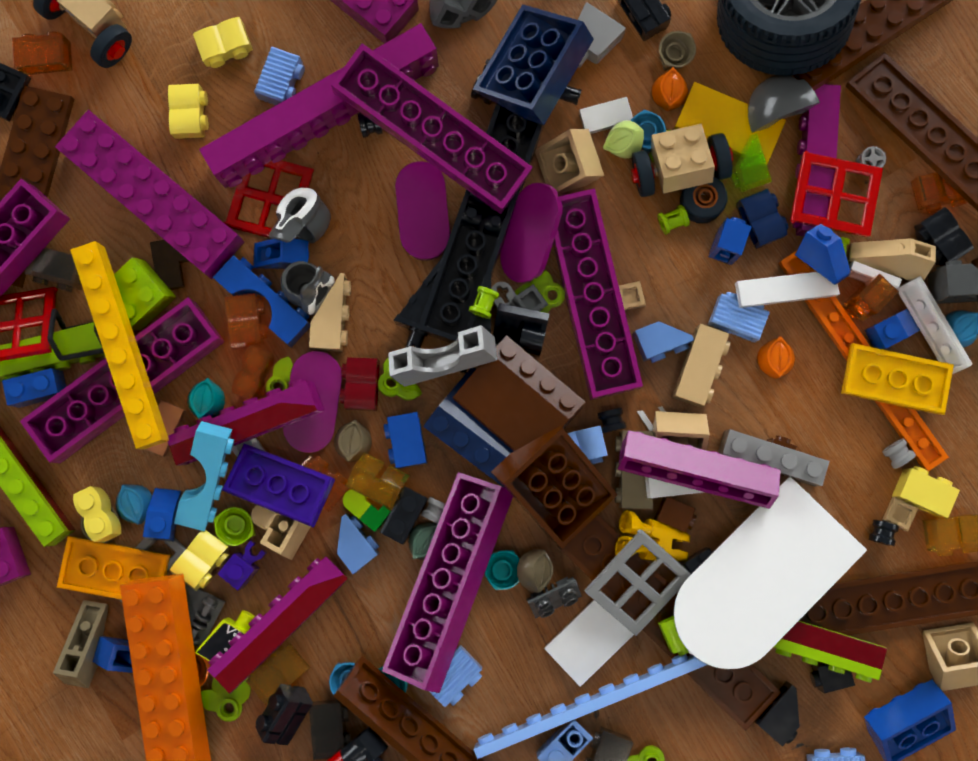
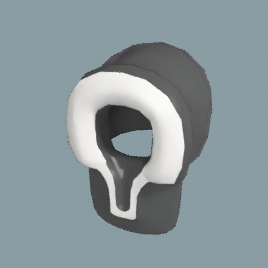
(301, 216)
(306, 285)

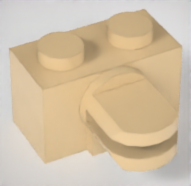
(282, 533)

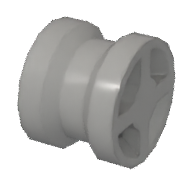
(873, 155)
(899, 453)
(433, 510)

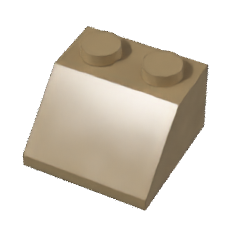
(569, 161)
(682, 428)
(953, 655)

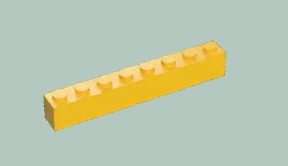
(119, 345)

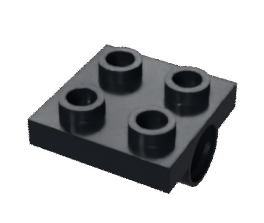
(11, 86)
(522, 326)

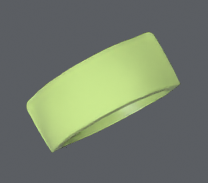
(624, 139)

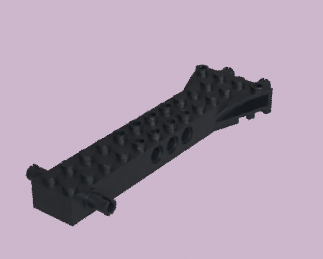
(473, 247)

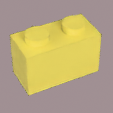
(926, 492)

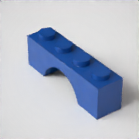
(240, 280)

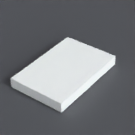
(588, 642)

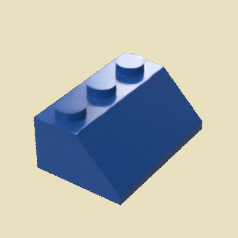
(911, 721)

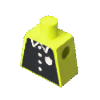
(223, 634)

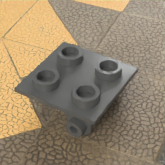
(545, 603)
(203, 612)

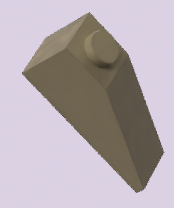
(76, 660)

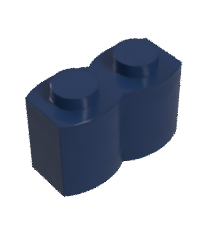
(762, 214)

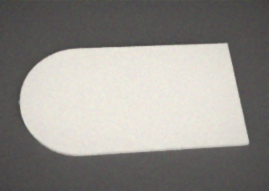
(762, 580)

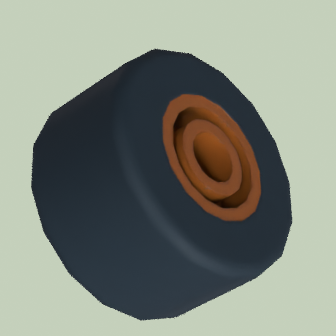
(704, 209)

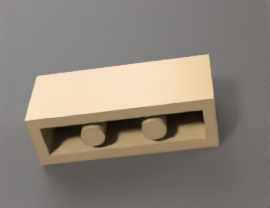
(701, 366)

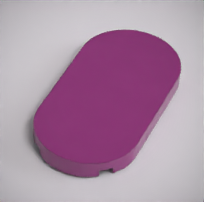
(422, 210)
(531, 232)
(317, 430)

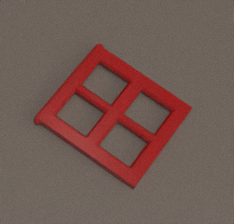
(242, 190)
(836, 194)
(19, 323)

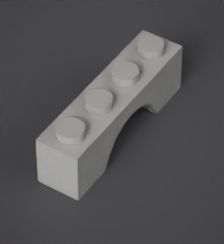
(415, 365)
(792, 463)

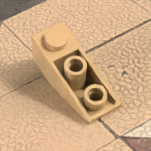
(896, 257)
(327, 325)

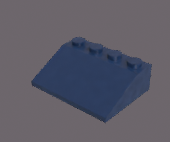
(534, 63)
(466, 434)

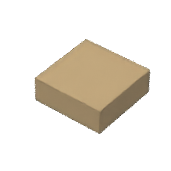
(632, 295)
(900, 513)

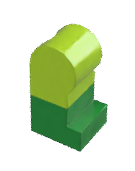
(365, 510)

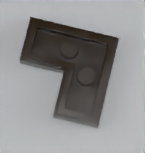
(168, 264)

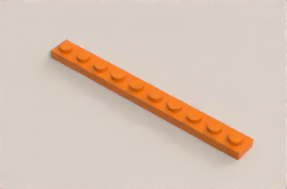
(845, 332)

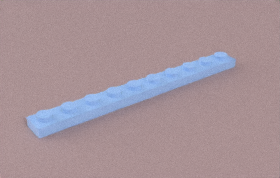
(586, 704)

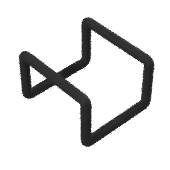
(56, 316)

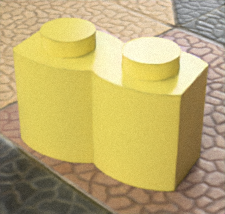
(223, 42)
(187, 111)
(95, 508)
(200, 560)

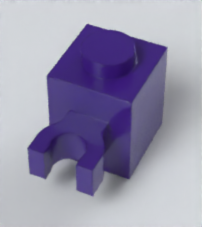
(241, 567)

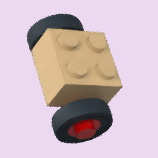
(98, 19)
(682, 160)

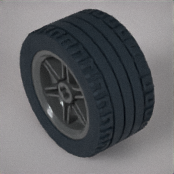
(786, 35)

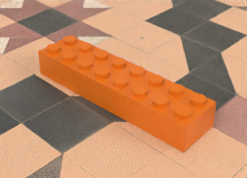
(165, 669)

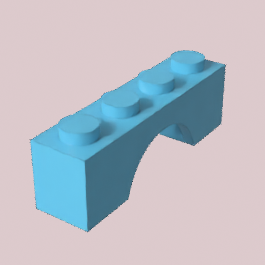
(210, 449)

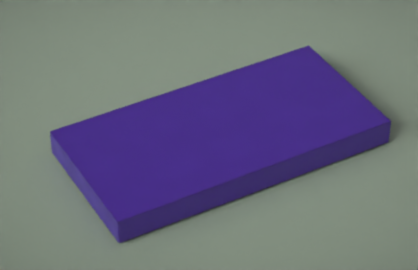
(278, 485)

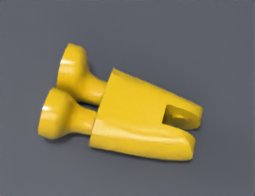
(658, 531)

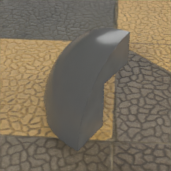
(455, 12)
(778, 99)

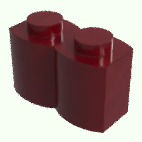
(361, 384)

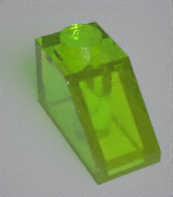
(751, 166)

